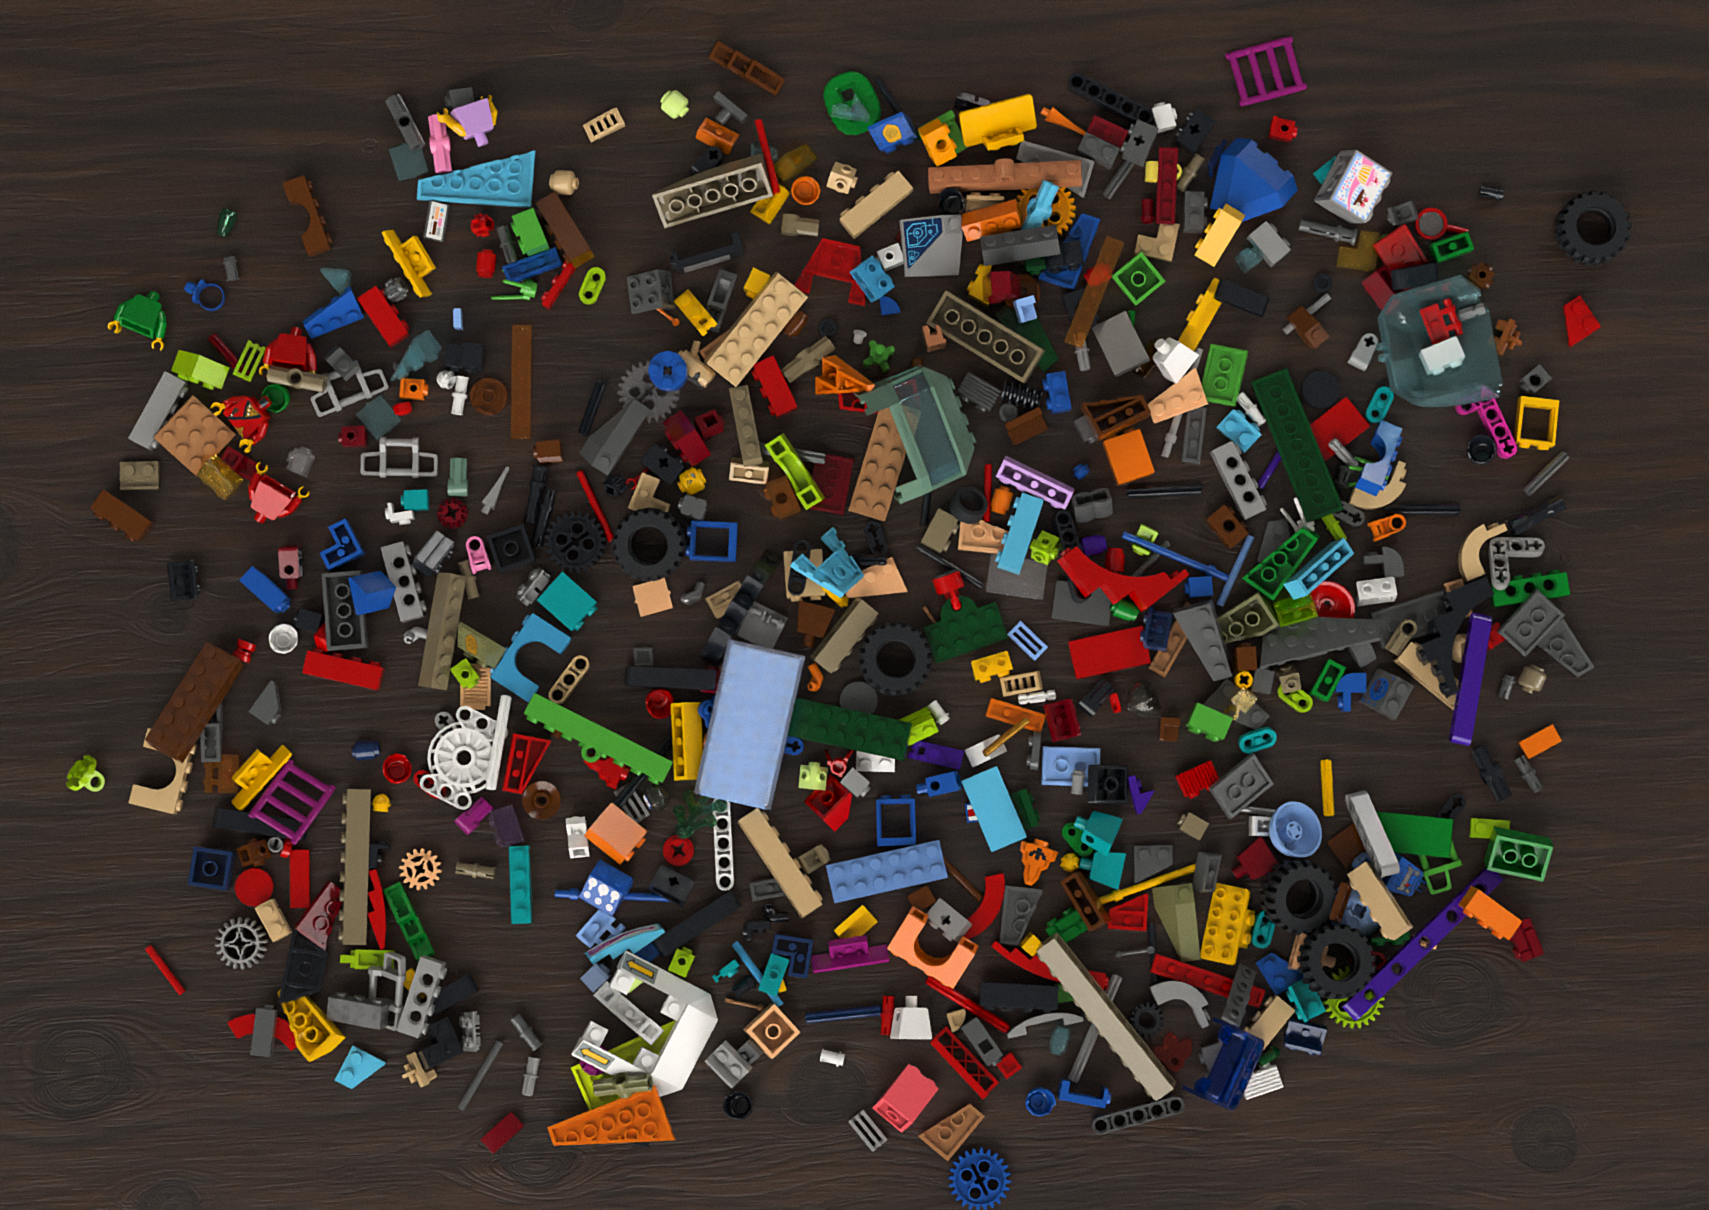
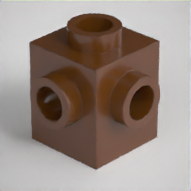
(1485, 270)
(254, 852)

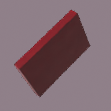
(833, 481)

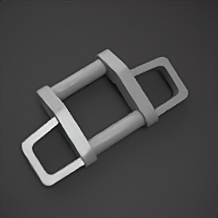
(338, 405)
(414, 471)
(396, 975)

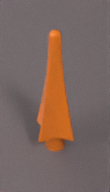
(1057, 118)

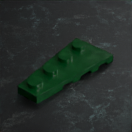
(1032, 331)

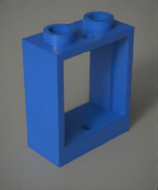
(732, 549)
(266, 590)
(903, 799)

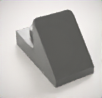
(341, 362)
(750, 1051)

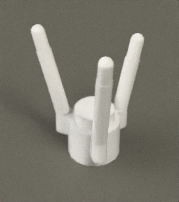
(1302, 522)

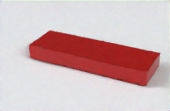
(299, 878)

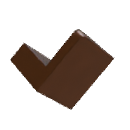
(1168, 729)
(921, 898)

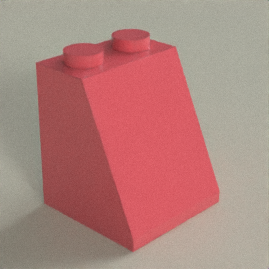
(905, 1098)

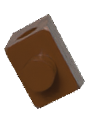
(813, 621)

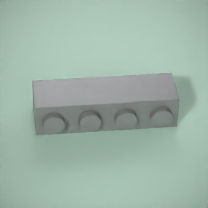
(158, 410)

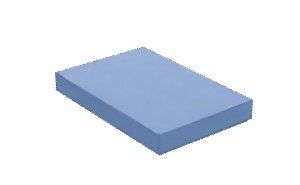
(1061, 761)

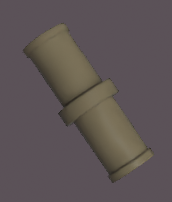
(1189, 172)
(470, 584)
(475, 870)

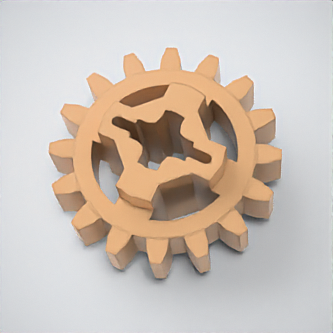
(428, 873)

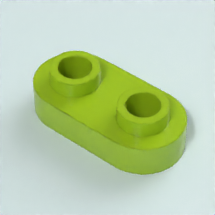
(592, 286)
(1294, 698)

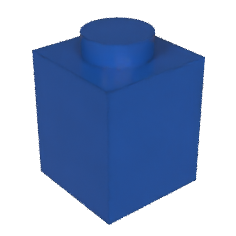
(1199, 587)

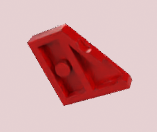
(1579, 320)
(1130, 914)

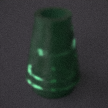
(226, 221)

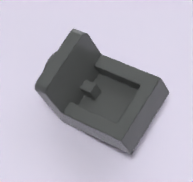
(1402, 214)

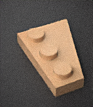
(878, 581)

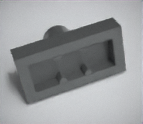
(729, 109)

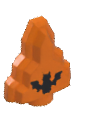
(1036, 858)

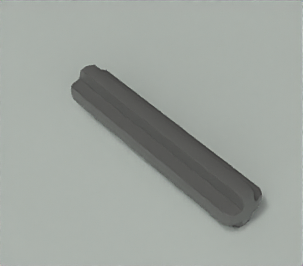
(1546, 473)

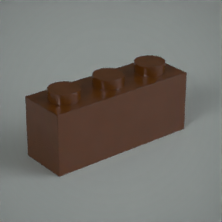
(121, 516)
(1085, 901)

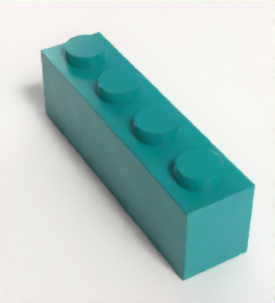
(520, 884)

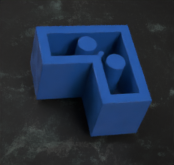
(346, 547)

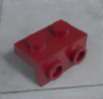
(1062, 720)

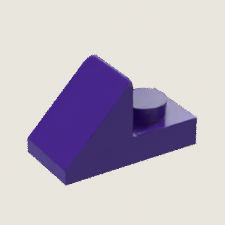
(1139, 800)

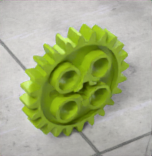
(1343, 1015)

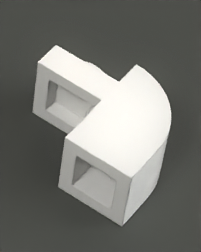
(577, 842)

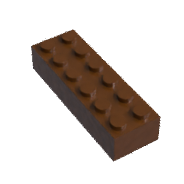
(194, 702)

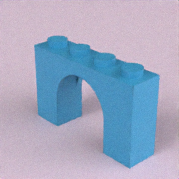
(534, 630)

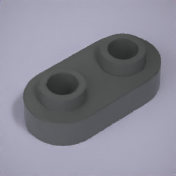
(1033, 758)

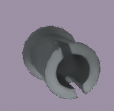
(231, 268)
(1507, 684)

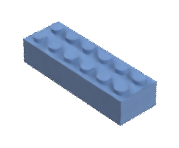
(886, 871)

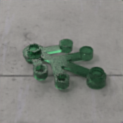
(684, 827)

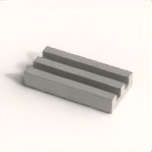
(640, 817)
(878, 1143)

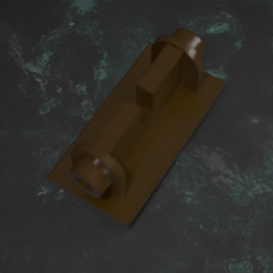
(1144, 369)

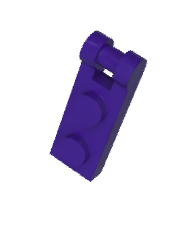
(937, 754)

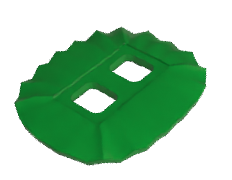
(864, 92)

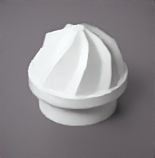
(446, 379)

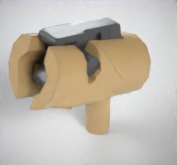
(698, 372)

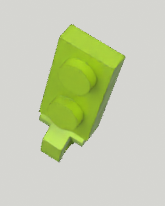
(365, 958)

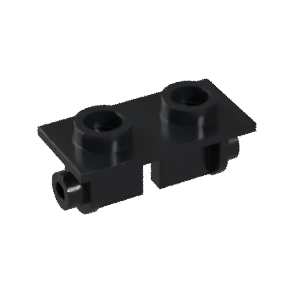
(966, 101)

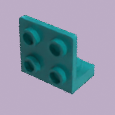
(1307, 1002)

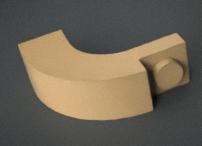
(1366, 501)
(1468, 555)

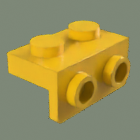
(991, 666)

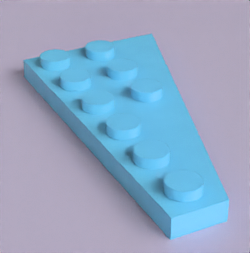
(492, 183)

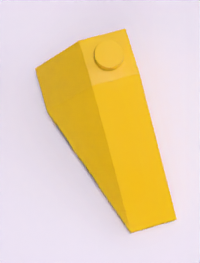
(311, 1030)

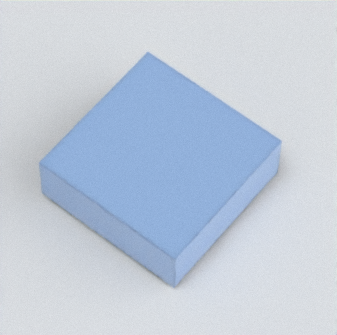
(458, 319)

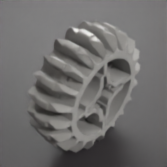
(241, 934)

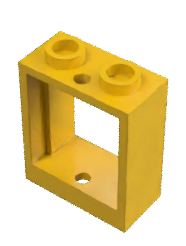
(1532, 402)

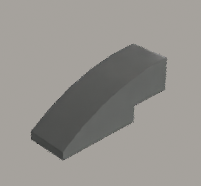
(720, 297)

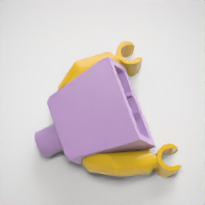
(472, 120)

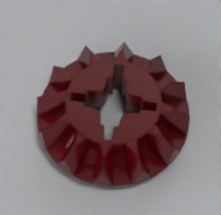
(461, 515)

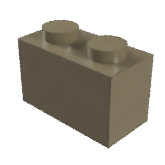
(940, 531)

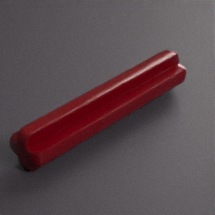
(225, 352)

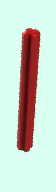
(968, 1004)

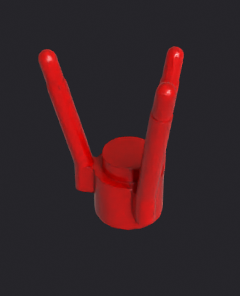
(839, 764)

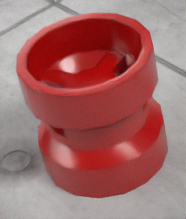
(242, 655)

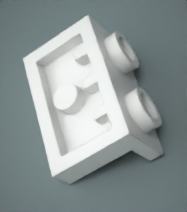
(1376, 591)

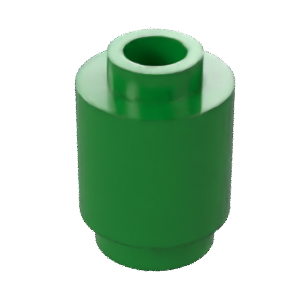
(1124, 609)

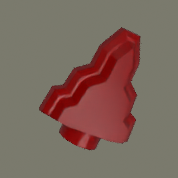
(609, 771)

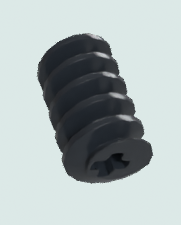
(1021, 394)

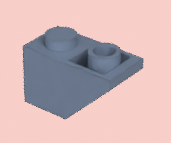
(596, 976)

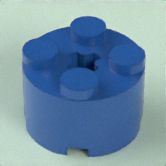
(657, 370)

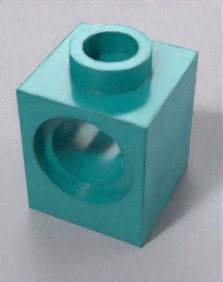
(415, 500)

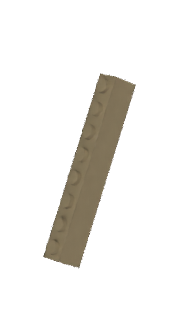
(355, 866)

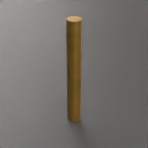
(1005, 737)

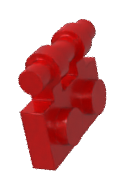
(1435, 323)

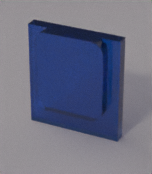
(1215, 158)

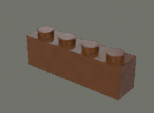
(564, 229)

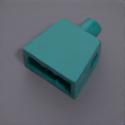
(1099, 830)
(1104, 868)

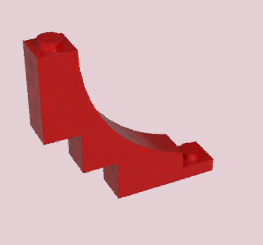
(1090, 576)

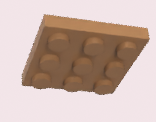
(194, 434)

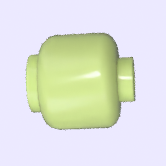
(674, 104)

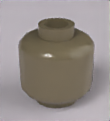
(1532, 678)

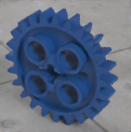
(995, 1171)

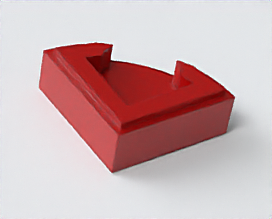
(1115, 704)

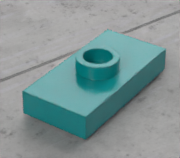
(773, 974)

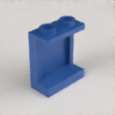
(1064, 1094)

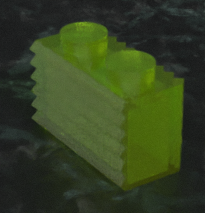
(1294, 611)

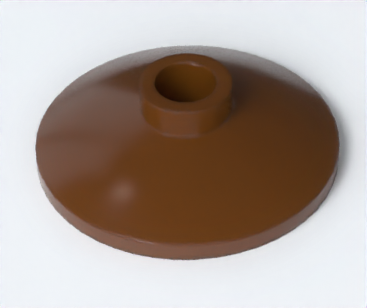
(531, 800)

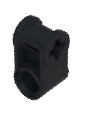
(705, 163)

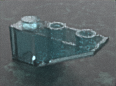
(420, 350)

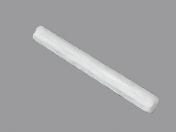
(498, 742)

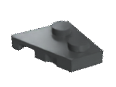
(1151, 860)

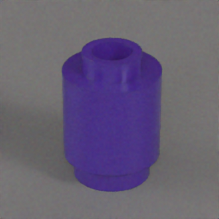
(1093, 545)

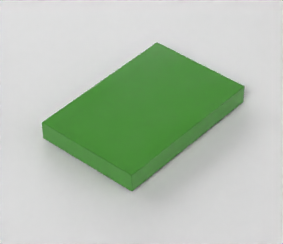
(1224, 374)

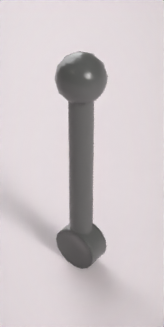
(1118, 954)

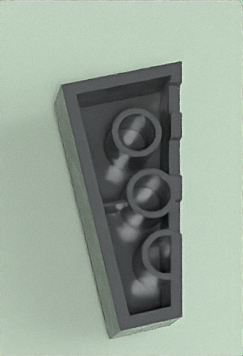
(1205, 635)

